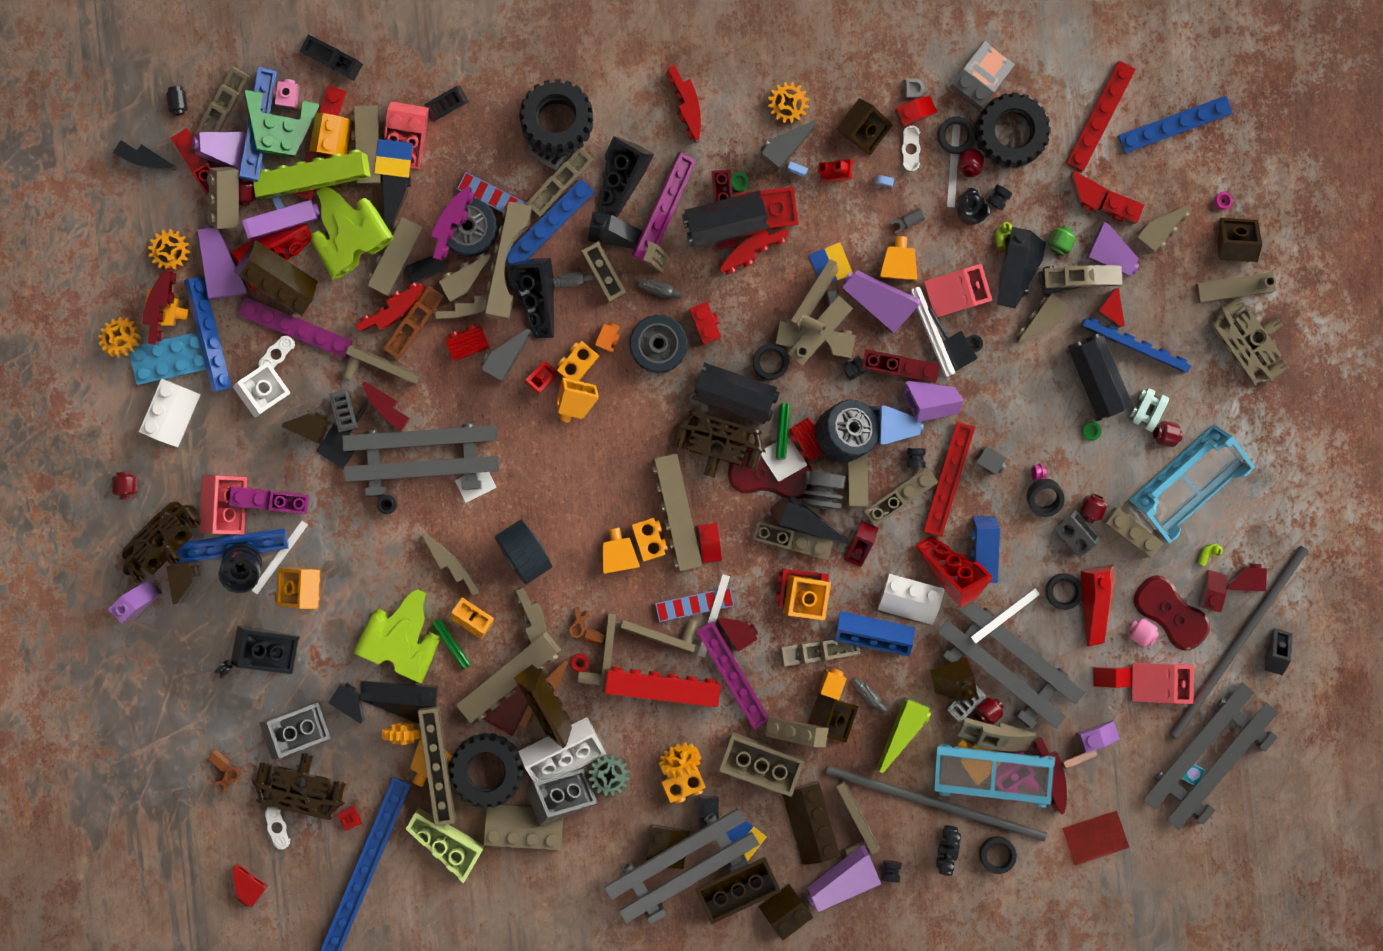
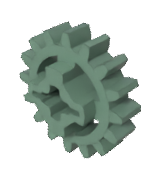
(600, 774)

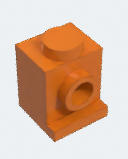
(608, 337)

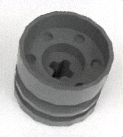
(823, 489)

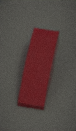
(386, 406)

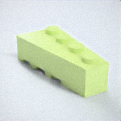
(446, 843)

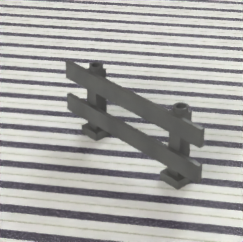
(375, 471)
(1036, 702)
(1252, 730)
(650, 901)

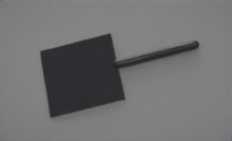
(957, 346)
(333, 444)

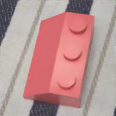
(215, 512)

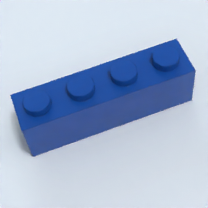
(874, 633)

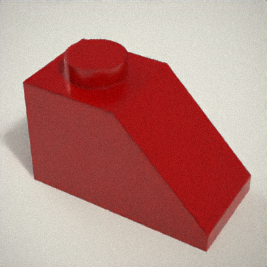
(915, 111)
(1088, 192)
(710, 542)
(247, 886)

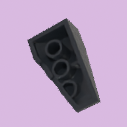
(623, 171)
(1021, 261)
(535, 289)
(796, 515)
(399, 697)

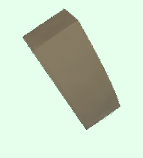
(857, 482)

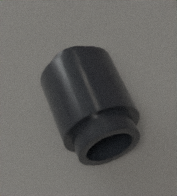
(177, 100)
(381, 504)

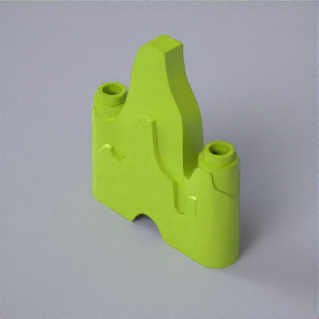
(349, 232)
(398, 638)

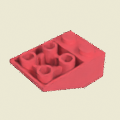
(408, 125)
(958, 290)
(1163, 682)

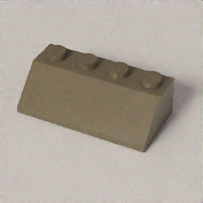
(761, 764)
(520, 828)

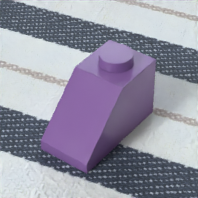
(1098, 736)

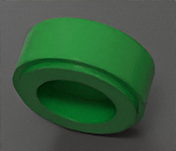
(739, 181)
(1091, 430)

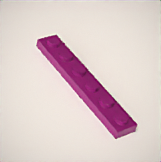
(665, 204)
(294, 327)
(733, 675)

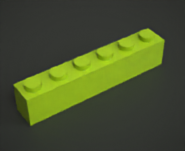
(312, 175)

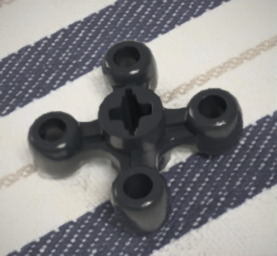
(948, 850)

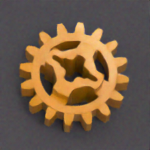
(794, 113)
(177, 247)
(119, 337)
(402, 733)
(680, 760)

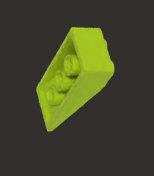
(907, 724)

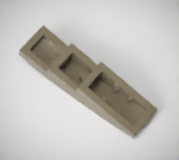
(224, 101)
(560, 181)
(465, 309)
(446, 558)
(816, 651)

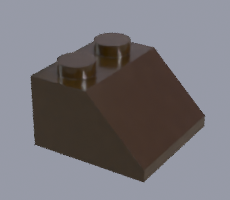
(864, 126)
(1239, 240)
(309, 426)
(182, 580)
(954, 680)
(835, 715)
(664, 838)
(786, 912)

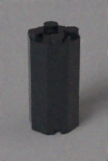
(725, 220)
(1099, 377)
(735, 393)

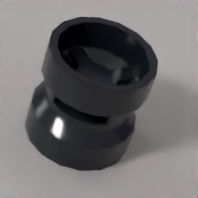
(999, 197)
(853, 368)
(916, 457)
(891, 871)

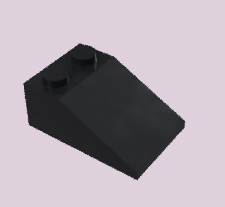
(264, 650)

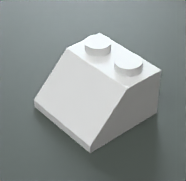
(261, 389)

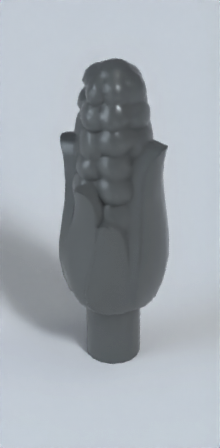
(572, 279)
(659, 289)
(869, 696)

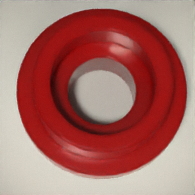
(584, 658)

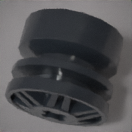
(239, 577)

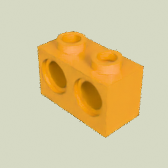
(582, 366)
(644, 540)
(471, 618)
(832, 683)
(686, 789)

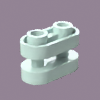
(1146, 398)

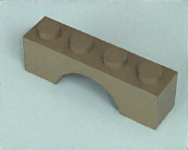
(840, 343)

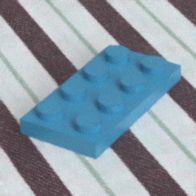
(168, 360)

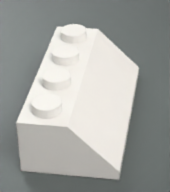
(548, 759)

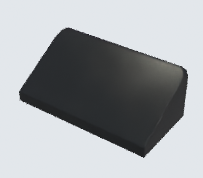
(425, 269)

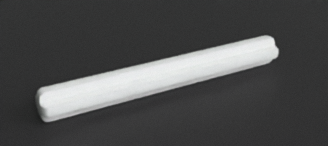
(933, 333)

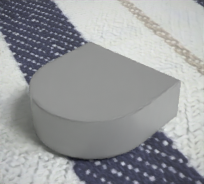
(913, 88)

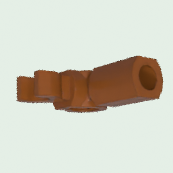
(577, 629)
(231, 773)

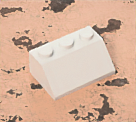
(169, 413)
(910, 599)

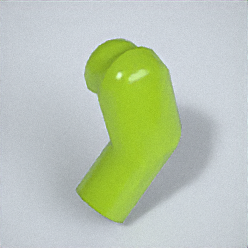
(1001, 234)
(1209, 551)

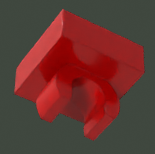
(349, 818)

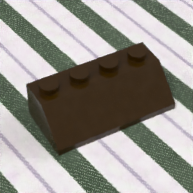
(277, 277)
(545, 704)
(811, 824)
(738, 890)

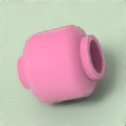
(1144, 632)

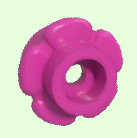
(1228, 201)
(1038, 472)

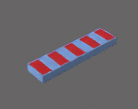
(487, 193)
(691, 605)

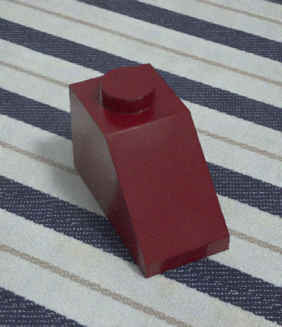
(861, 543)
(1249, 579)
(1214, 591)
(739, 632)

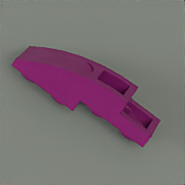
(455, 214)
(268, 500)

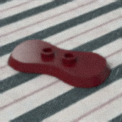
(762, 479)
(1160, 602)

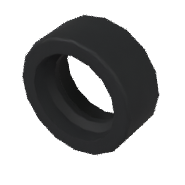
(970, 135)
(785, 361)
(1051, 509)
(1078, 594)
(998, 869)

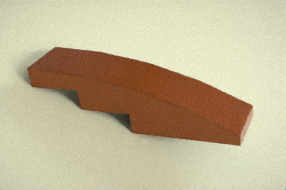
(414, 322)
(554, 679)

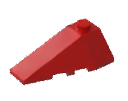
(284, 243)
(957, 575)
(1098, 593)

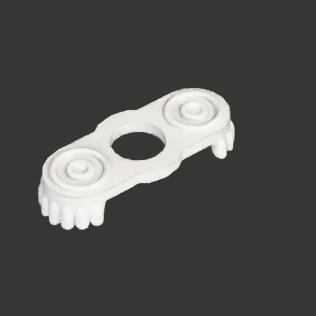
(911, 136)
(284, 344)
(280, 839)

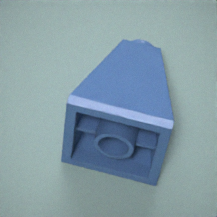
(895, 424)

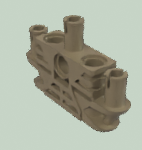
(1233, 339)

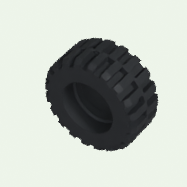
(556, 94)
(1034, 116)
(486, 796)

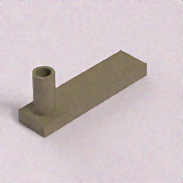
(655, 257)
(1236, 287)
(802, 316)
(811, 340)
(358, 354)
(684, 644)
(598, 679)
(869, 840)

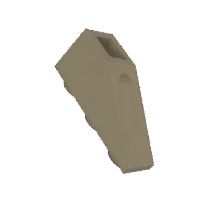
(1156, 231)
(462, 281)
(1049, 314)

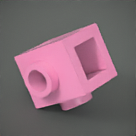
(286, 94)

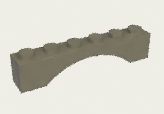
(516, 222)

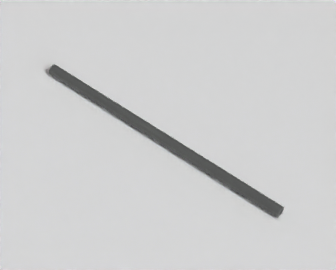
(1239, 642)
(936, 803)

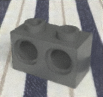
(990, 460)
(1082, 530)

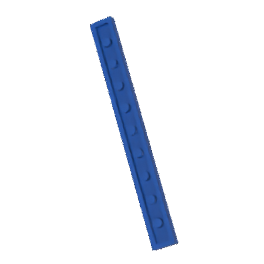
(366, 865)

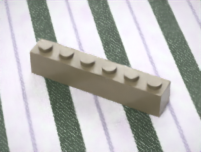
(678, 512)
(503, 681)
(437, 766)

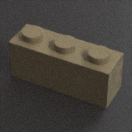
(223, 197)
(604, 272)
(1133, 532)
(796, 732)

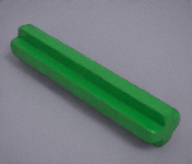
(783, 427)
(451, 644)

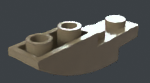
(1083, 276)
(901, 496)
(793, 540)
(532, 614)
(996, 737)

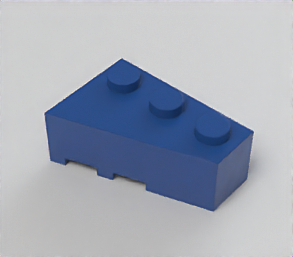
(986, 544)

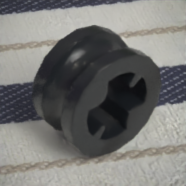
(976, 338)
(223, 669)

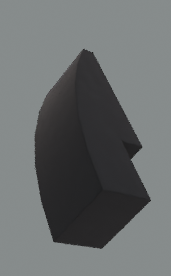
(331, 57)
(142, 157)

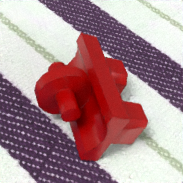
(836, 170)

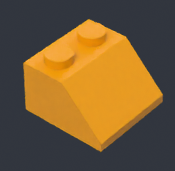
(331, 134)
(298, 588)
(806, 597)

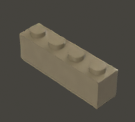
(366, 138)
(395, 257)

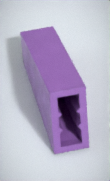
(280, 220)
(219, 265)
(882, 300)
(135, 602)
(845, 880)

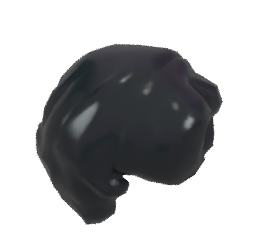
(971, 207)

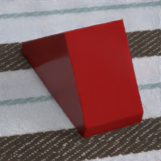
(1112, 308)
(541, 377)
(1112, 677)

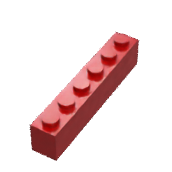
(662, 688)

